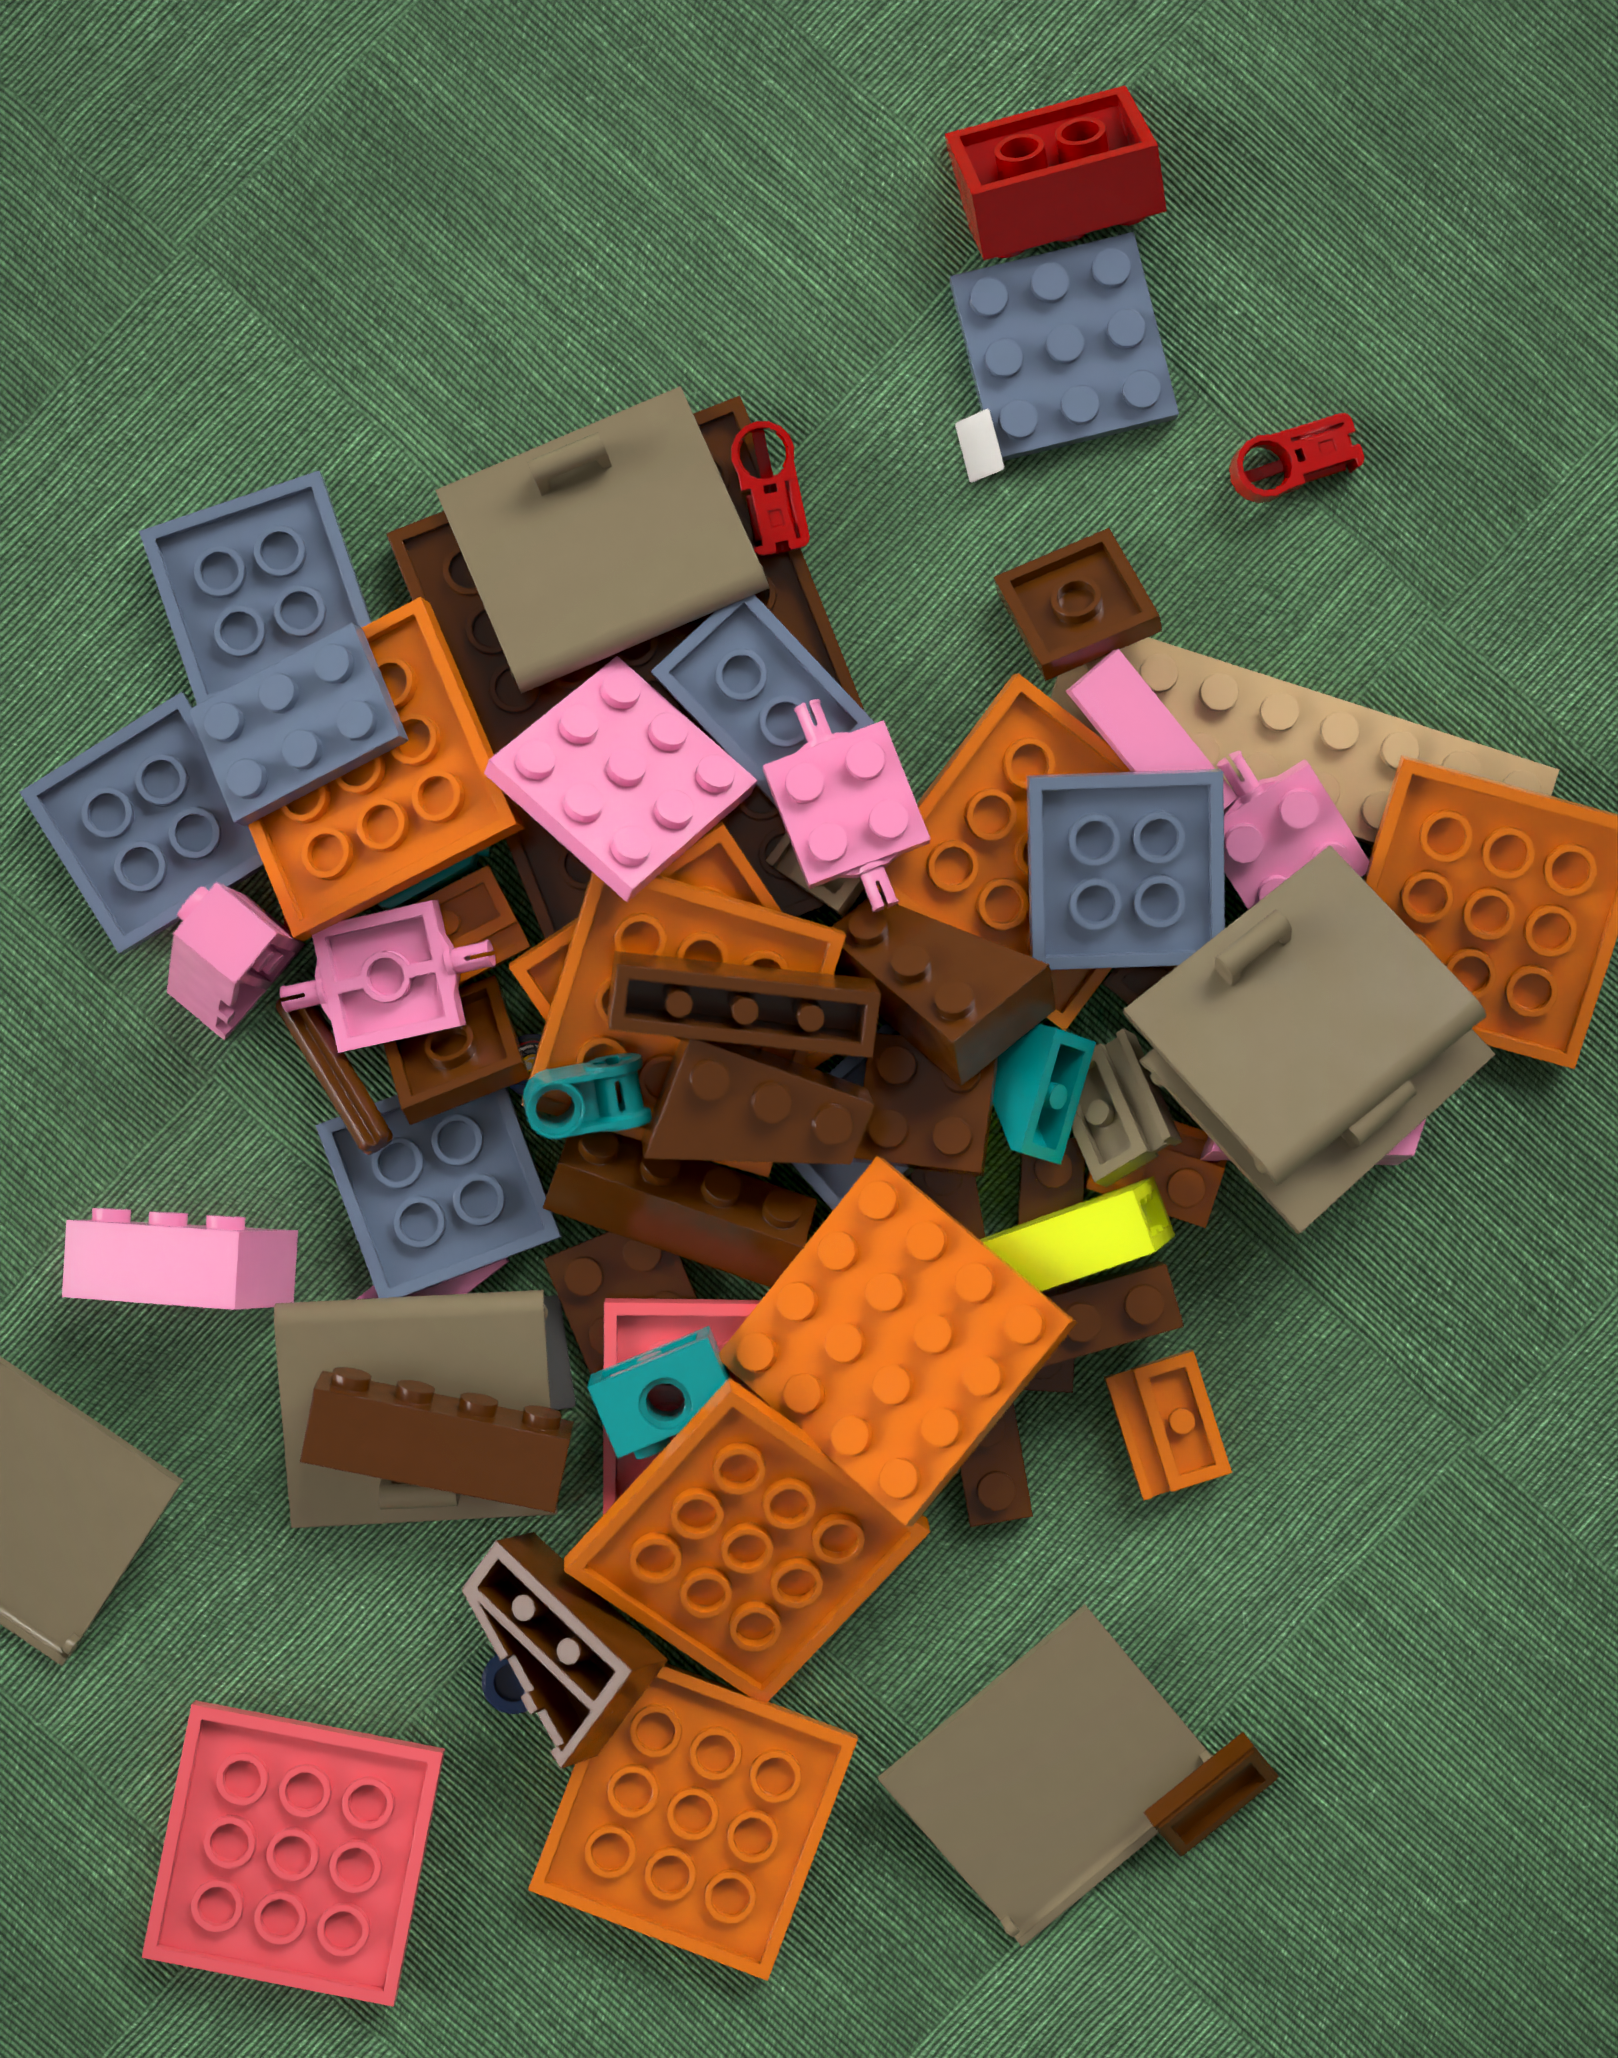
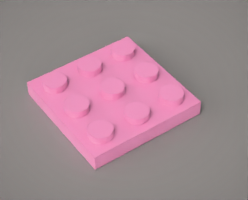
(620, 778)

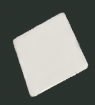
(979, 445)

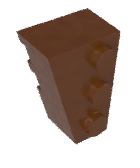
(945, 987)
(753, 1108)
(564, 1644)

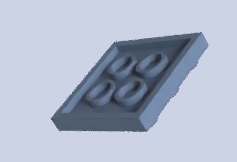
(1065, 346)
(254, 581)
(143, 824)
(1124, 867)
(441, 1193)

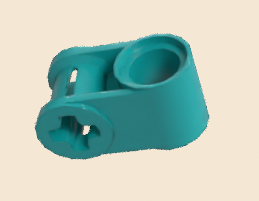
(592, 1097)

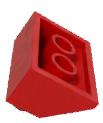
(1057, 173)

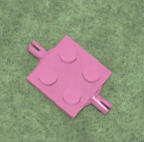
(846, 804)
(1279, 828)
(388, 976)

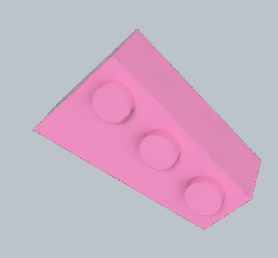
(226, 956)
(178, 1262)

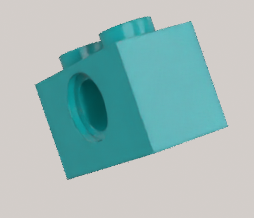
(623, 1391)

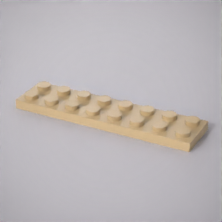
(1284, 723)

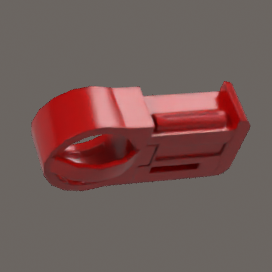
(1303, 454)
(774, 500)

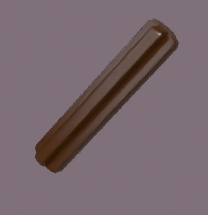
(337, 1077)

